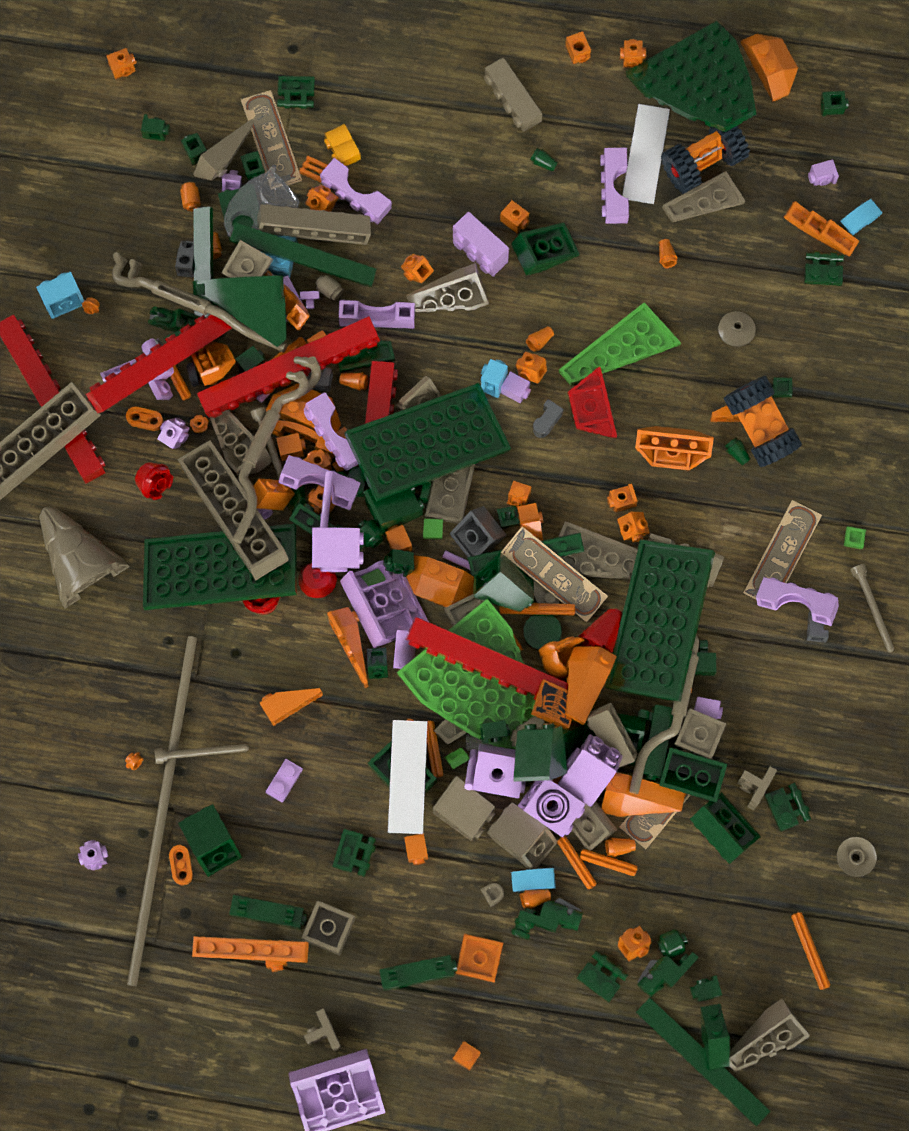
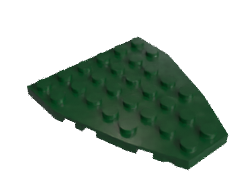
(700, 79)

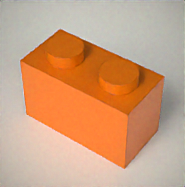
(272, 494)

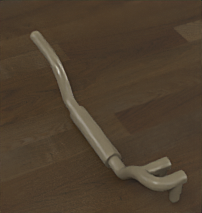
(181, 297)
(264, 433)
(678, 711)

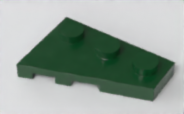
(381, 352)

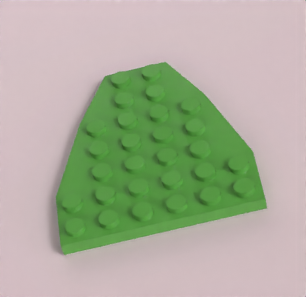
(466, 696)

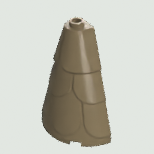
(75, 555)

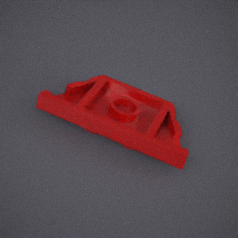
(591, 406)

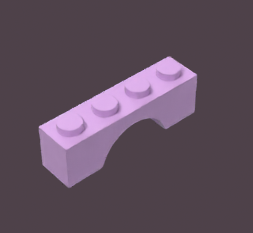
(371, 205)
(616, 206)
(394, 316)
(319, 412)
(299, 472)
(776, 593)

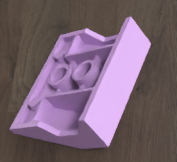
(382, 605)
(337, 1092)

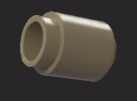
(329, 287)

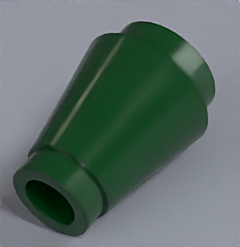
(543, 159)
(737, 451)

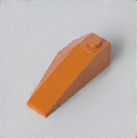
(347, 631)
(586, 677)
(650, 800)

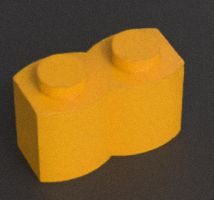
(342, 145)

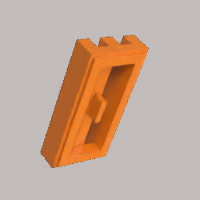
(303, 171)

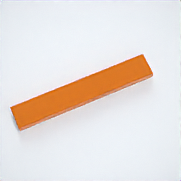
(250, 949)

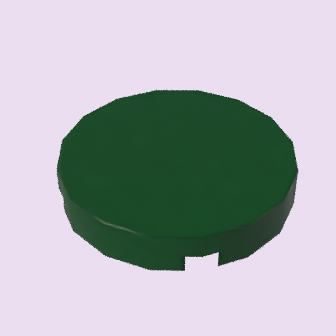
(541, 630)

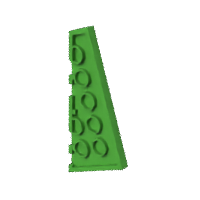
(630, 340)

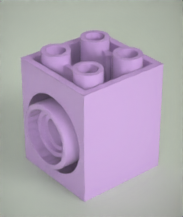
(336, 549)
(590, 769)
(494, 782)
(561, 812)

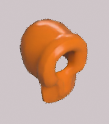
(556, 655)

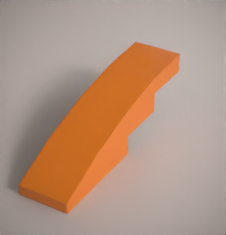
(821, 229)

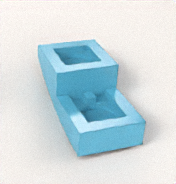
(861, 216)
(533, 879)

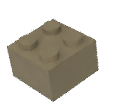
(328, 928)

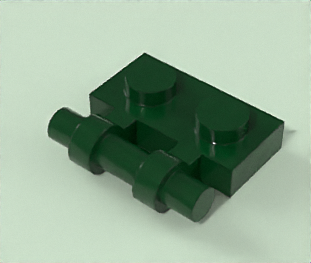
(296, 86)
(824, 274)
(782, 809)
(348, 850)
(600, 982)

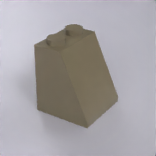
(464, 809)
(522, 836)

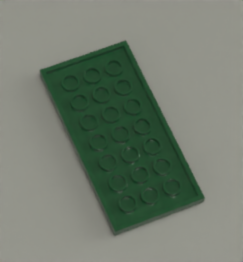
(427, 441)
(210, 571)
(660, 620)

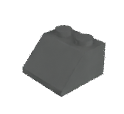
(477, 532)

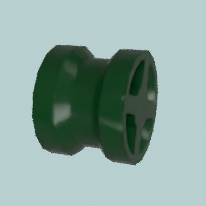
(522, 928)

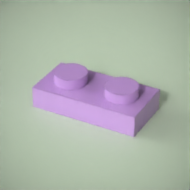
(284, 780)

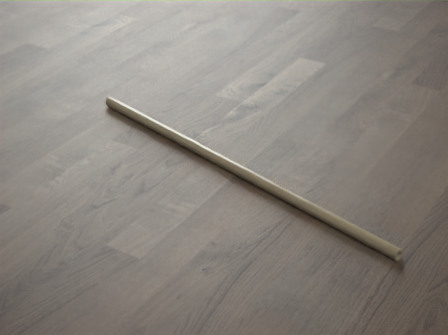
(161, 813)

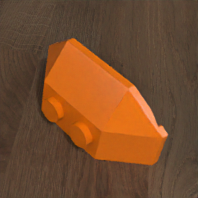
(772, 63)
(213, 362)
(294, 410)
(673, 447)
(439, 581)

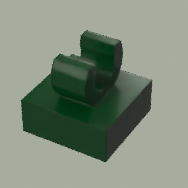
(508, 517)

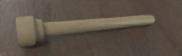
(258, 415)
(860, 574)
(162, 755)

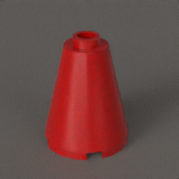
(603, 631)

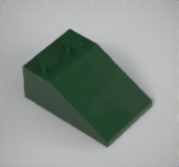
(544, 248)

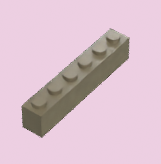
(314, 224)

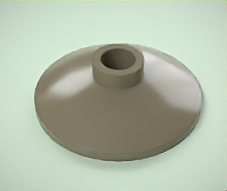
(733, 336)
(865, 852)

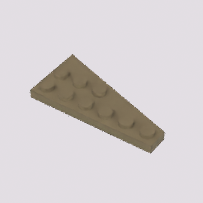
(602, 555)

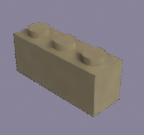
(610, 730)

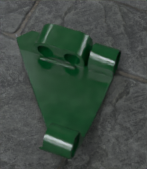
(252, 301)

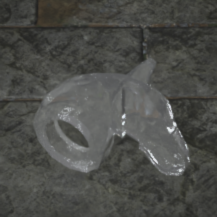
(264, 189)

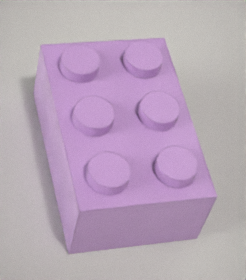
(480, 244)

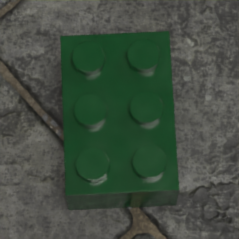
(381, 766)

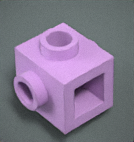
(173, 432)
(97, 860)

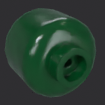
(371, 533)
(672, 943)

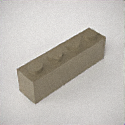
(513, 95)

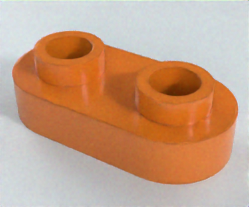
(145, 418)
(180, 865)

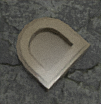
(493, 893)

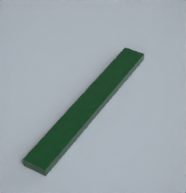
(303, 255)
(696, 1057)

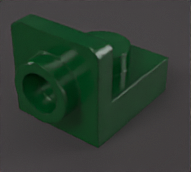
(377, 663)

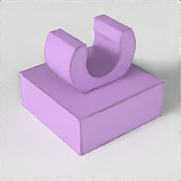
(231, 181)
(309, 296)

